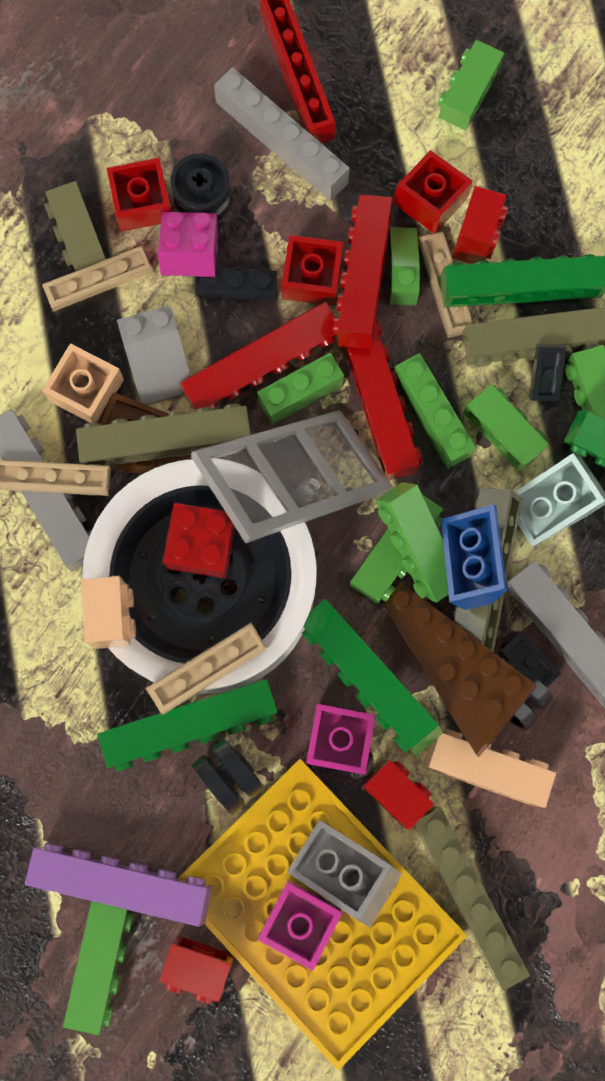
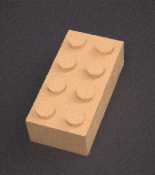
(493, 771)

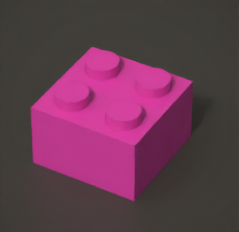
(188, 244)
(340, 739)
(300, 924)

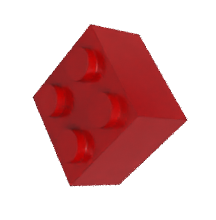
(432, 191)
(138, 193)
(480, 226)
(311, 270)
(199, 541)
(398, 794)
(196, 969)

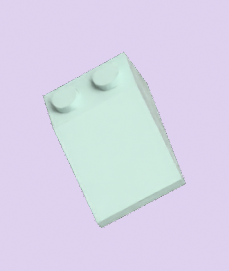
(558, 499)

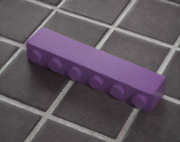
(119, 885)

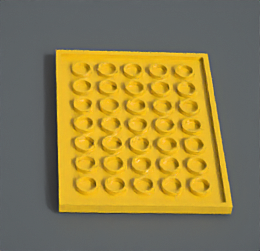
(363, 968)

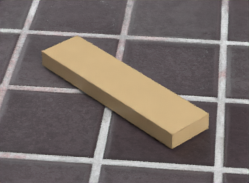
(435, 256)
(97, 278)
(55, 477)
(206, 669)

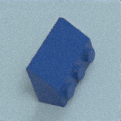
(473, 558)

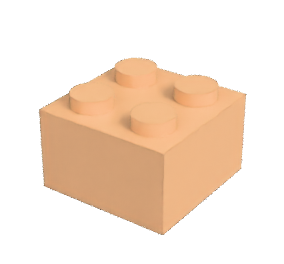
(83, 384)
(107, 612)

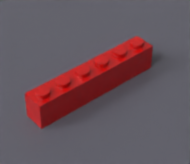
(298, 69)
(364, 272)
(260, 357)
(384, 408)

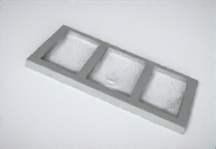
(291, 474)

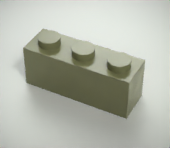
(73, 226)

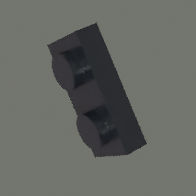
(547, 372)
(529, 657)

